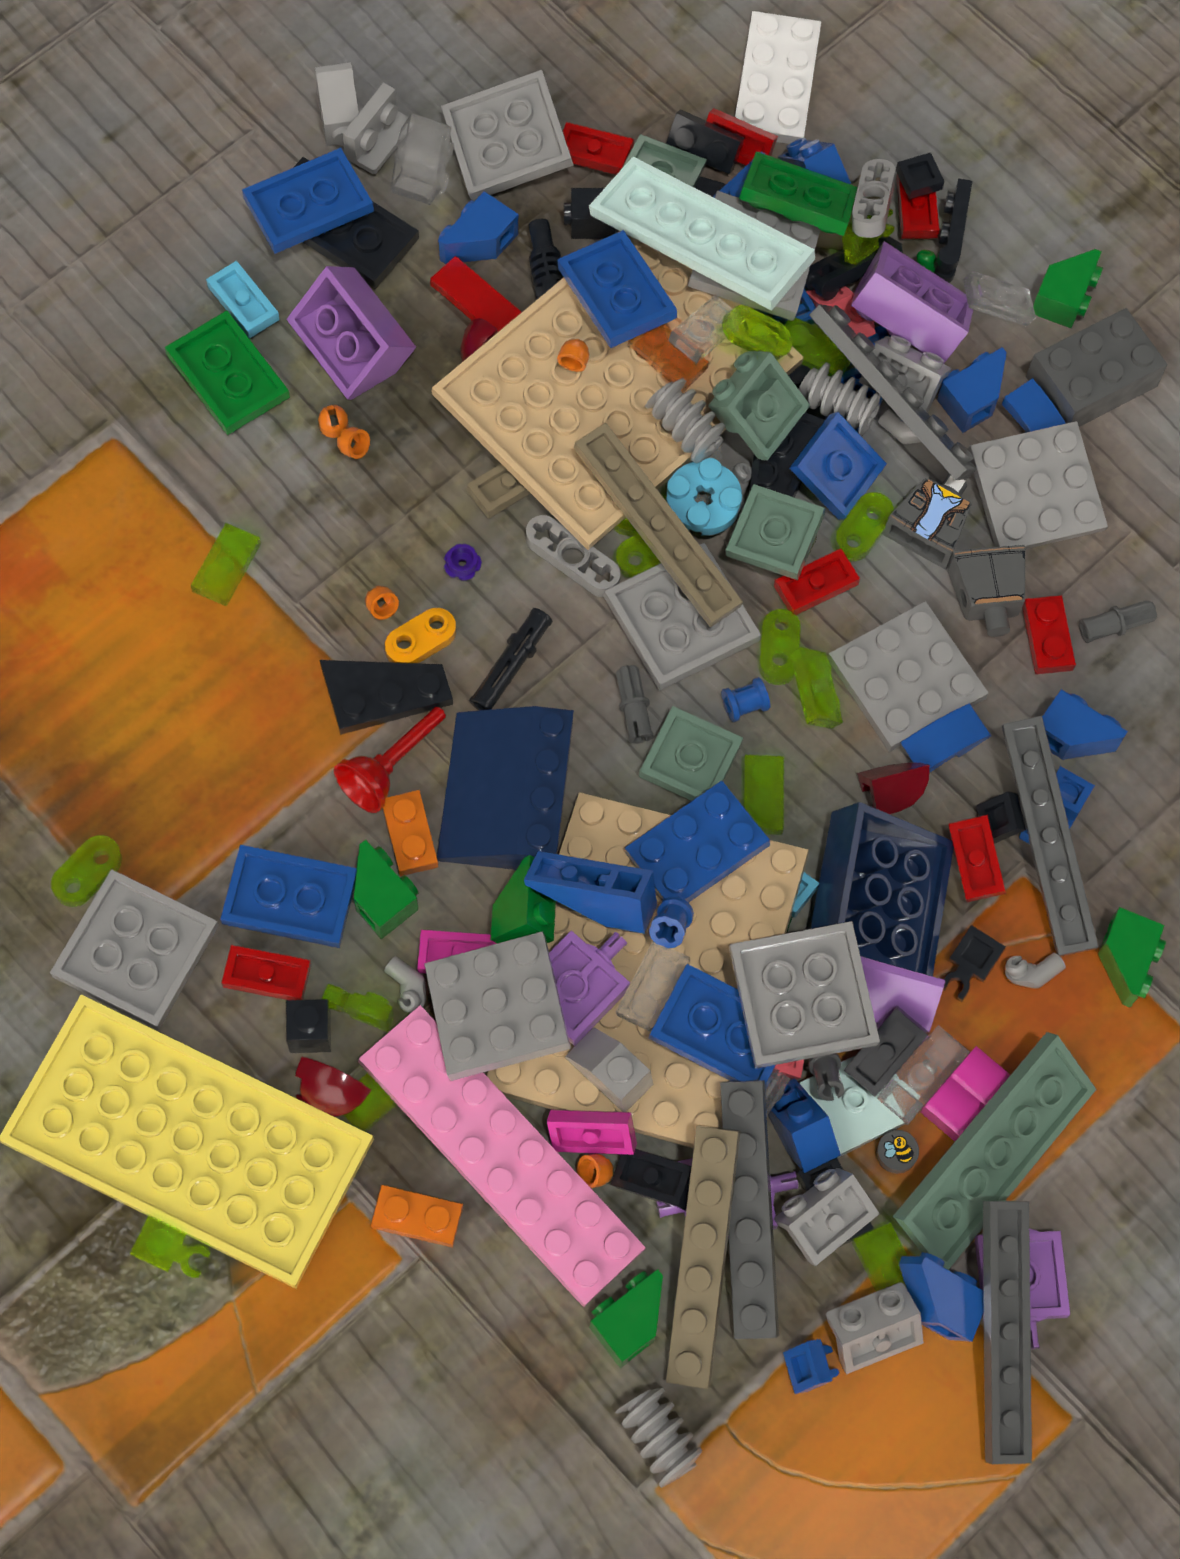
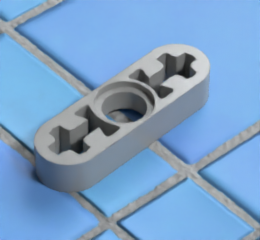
(875, 207)
(544, 548)

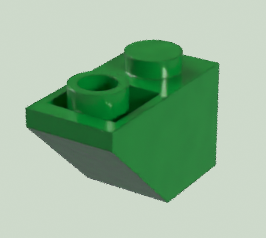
(1064, 288)
(380, 894)
(521, 909)
(1128, 951)
(631, 1321)

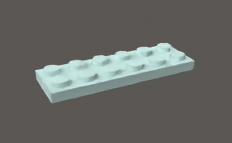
(702, 233)

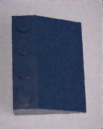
(505, 785)
(886, 882)

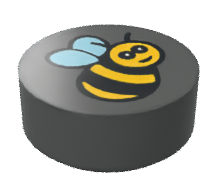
(897, 1151)

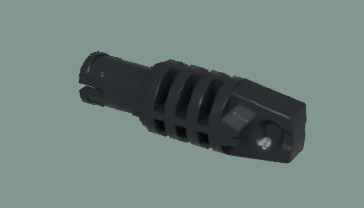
(543, 257)

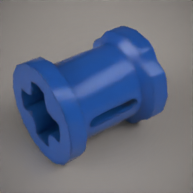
(745, 699)
(671, 922)

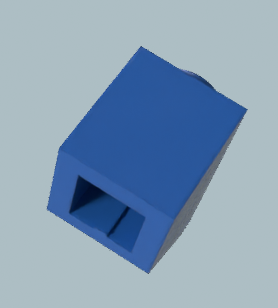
(817, 157)
(480, 232)
(973, 393)
(1079, 730)
(803, 1128)
(945, 1299)

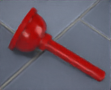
(367, 778)

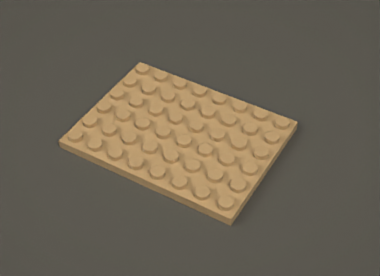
(535, 409)
(739, 908)

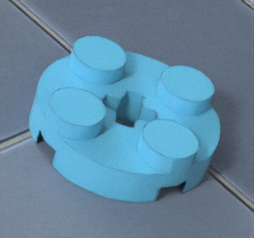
(710, 478)

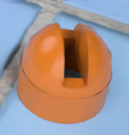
(574, 355)
(325, 422)
(357, 436)
(387, 609)
(595, 1170)

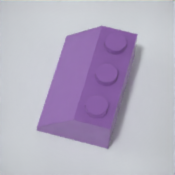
(913, 303)
(350, 331)
(900, 987)

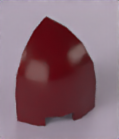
(476, 335)
(895, 785)
(329, 1088)

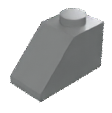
(336, 100)
(611, 1068)

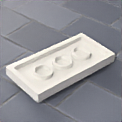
(778, 74)

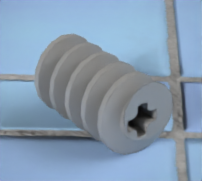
(839, 397)
(686, 420)
(660, 1435)

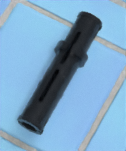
(535, 626)

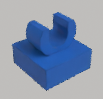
(809, 1366)

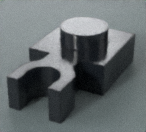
(975, 957)

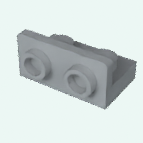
(374, 131)
(916, 370)
(826, 1214)
(875, 1327)

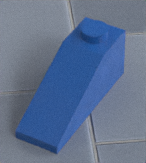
(599, 890)

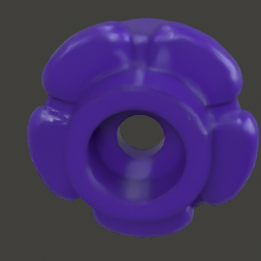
(459, 553)

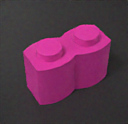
(965, 1093)

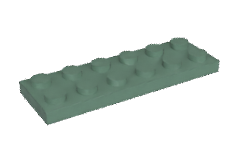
(996, 1150)

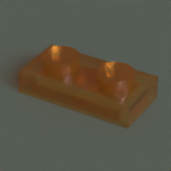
(667, 358)

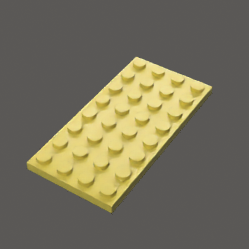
(187, 1140)

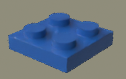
(838, 465)

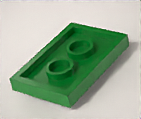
(799, 194)
(227, 372)

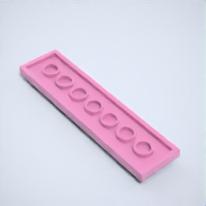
(503, 1159)

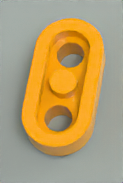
(424, 639)

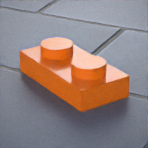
(409, 833)
(417, 1216)

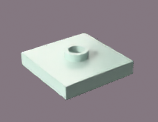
(856, 1115)

